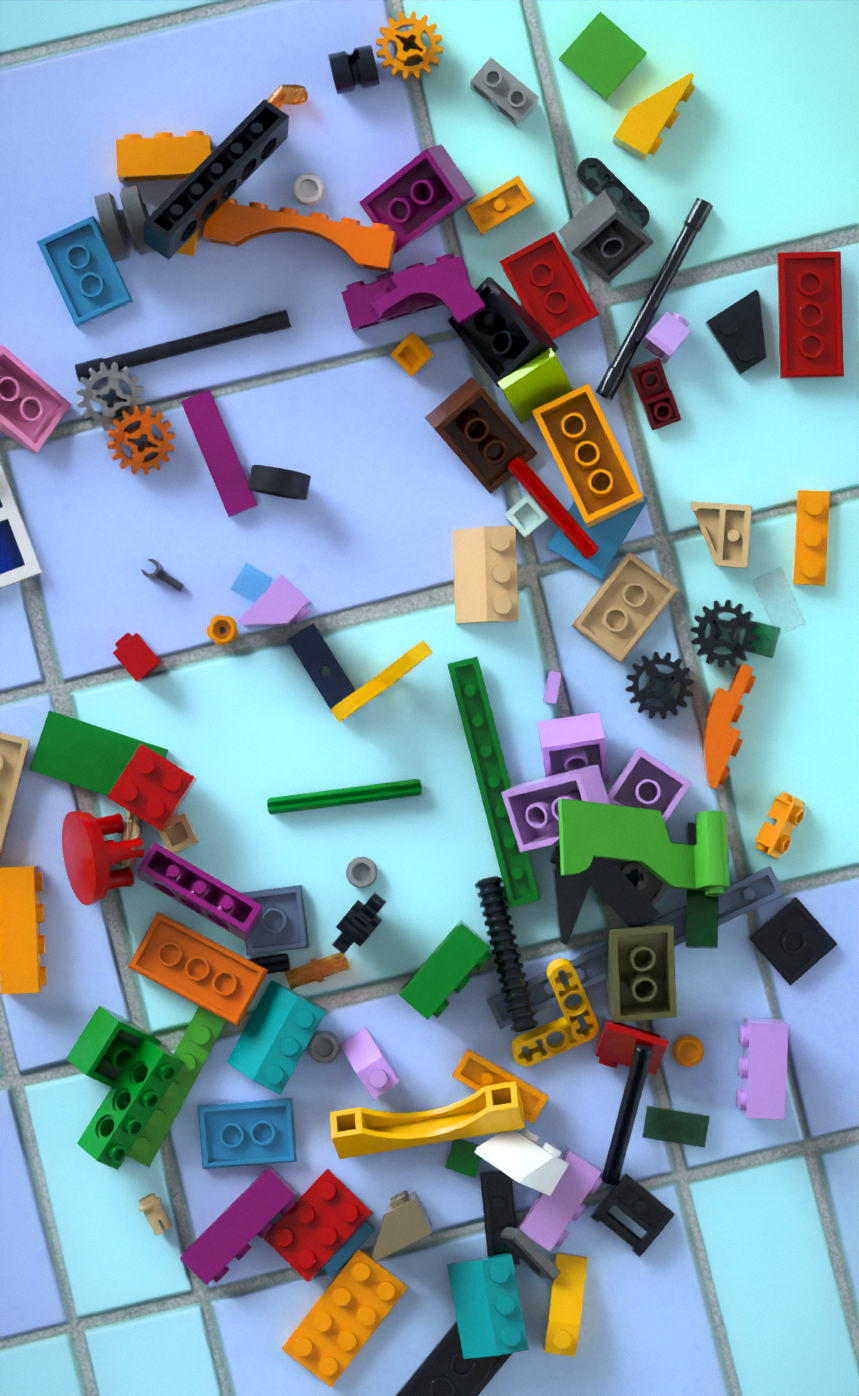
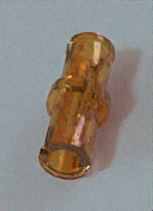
(316, 970)

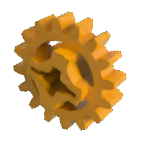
(416, 34)

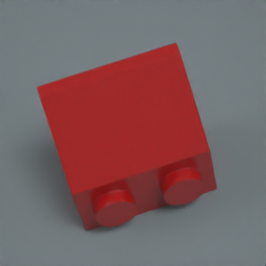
(618, 1043)

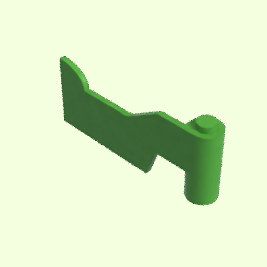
(642, 837)

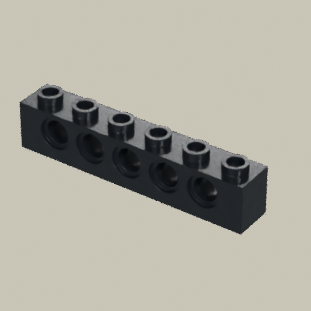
(216, 179)

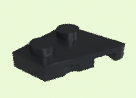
(740, 332)

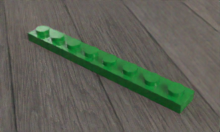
(491, 778)

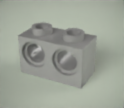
(504, 92)

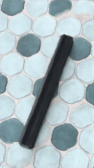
(627, 1114)

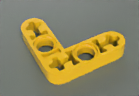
(382, 681)
(567, 1025)

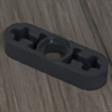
(603, 171)

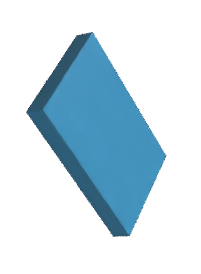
(84, 271)
(606, 535)
(247, 1133)

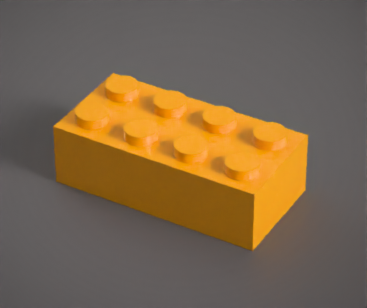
(588, 455)

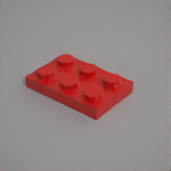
(549, 286)
(318, 1225)

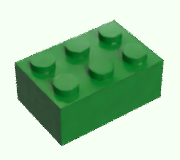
(445, 971)

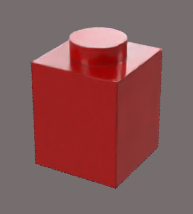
(136, 656)

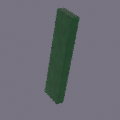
(701, 912)

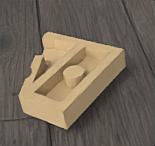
(725, 531)

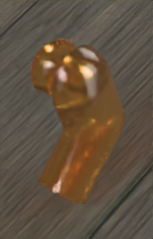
(288, 94)

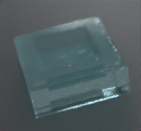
(251, 583)

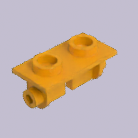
(787, 815)

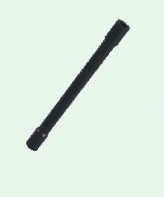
(262, 325)
(616, 371)

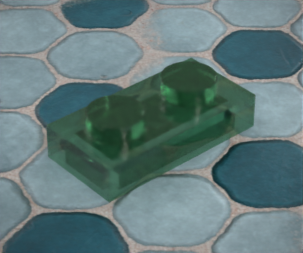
(675, 1126)

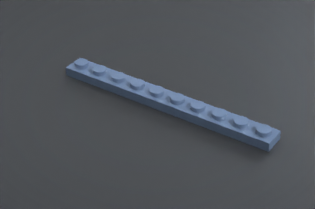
(592, 966)

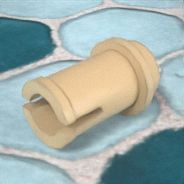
(153, 1211)

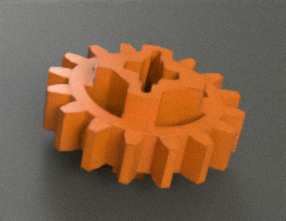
(138, 453)

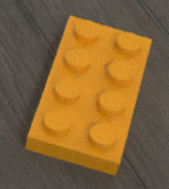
(344, 1317)

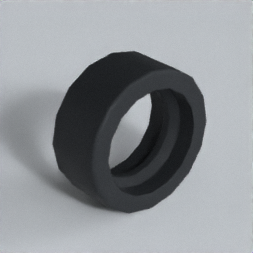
(279, 482)

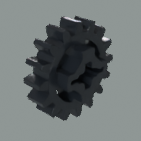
(736, 625)
(667, 698)
(359, 923)

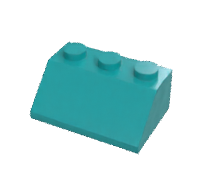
(276, 1037)
(487, 1306)

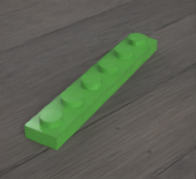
(193, 1051)

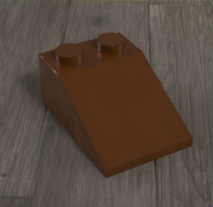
(480, 434)

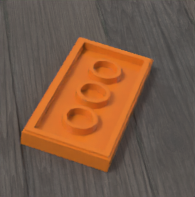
(198, 969)

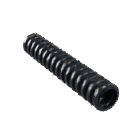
(506, 954)

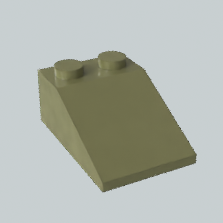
(641, 974)

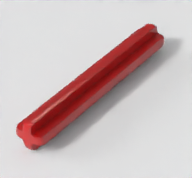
(552, 507)

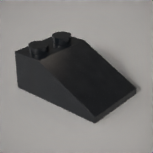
(503, 333)
(569, 897)

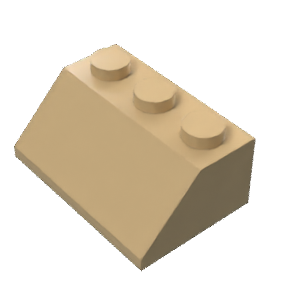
(485, 575)

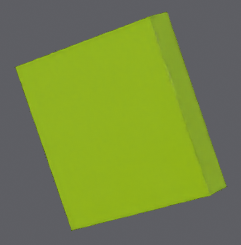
(535, 385)

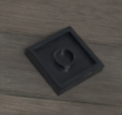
(792, 941)

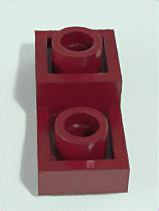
(655, 394)

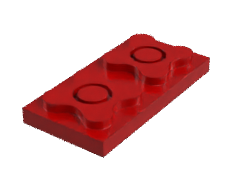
(810, 315)

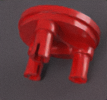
(89, 855)

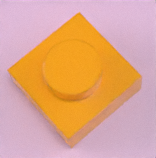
(412, 354)

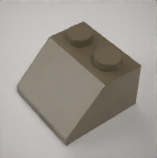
(402, 1225)

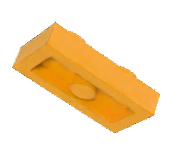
(499, 205)

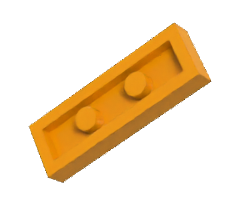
(811, 537)
(479, 1072)

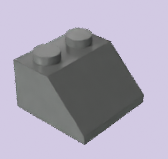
(605, 236)

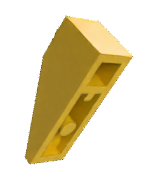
(565, 1305)

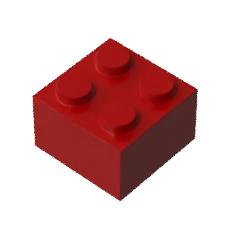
(152, 787)

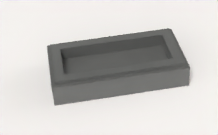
(530, 1253)

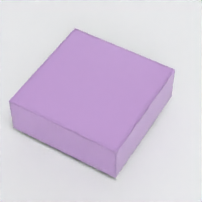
(552, 687)

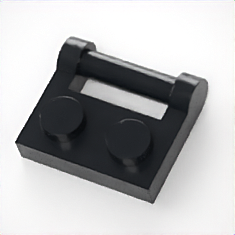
(637, 1205)

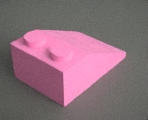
(27, 403)

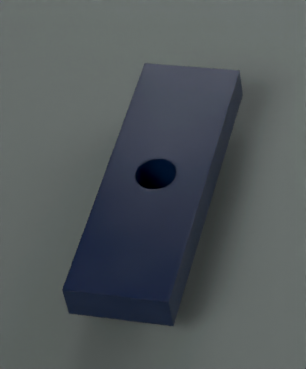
(314, 654)

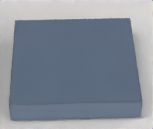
(281, 923)

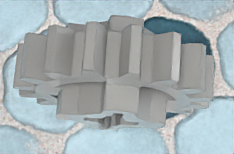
(112, 382)

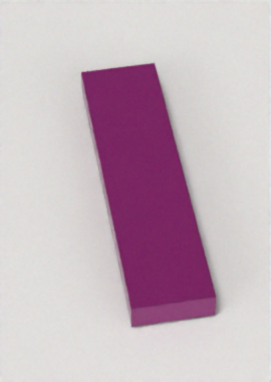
(219, 453)

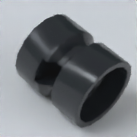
(354, 69)

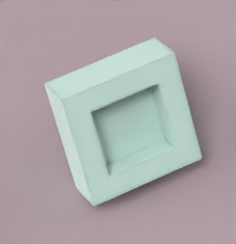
(526, 516)

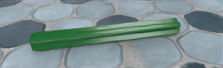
(344, 796)

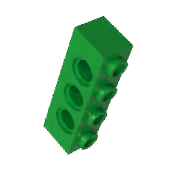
(130, 1103)

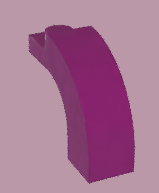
(431, 282)

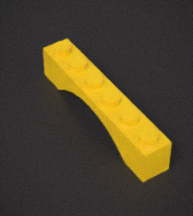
(369, 1131)

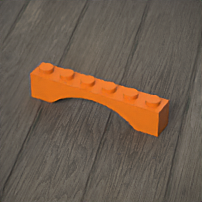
(367, 246)

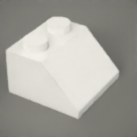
(525, 1159)

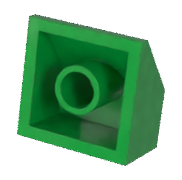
(106, 1046)

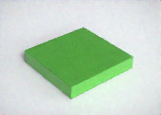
(602, 56)

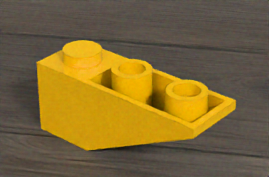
(646, 120)

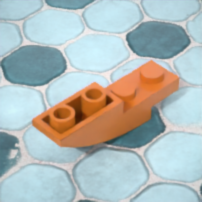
(720, 738)

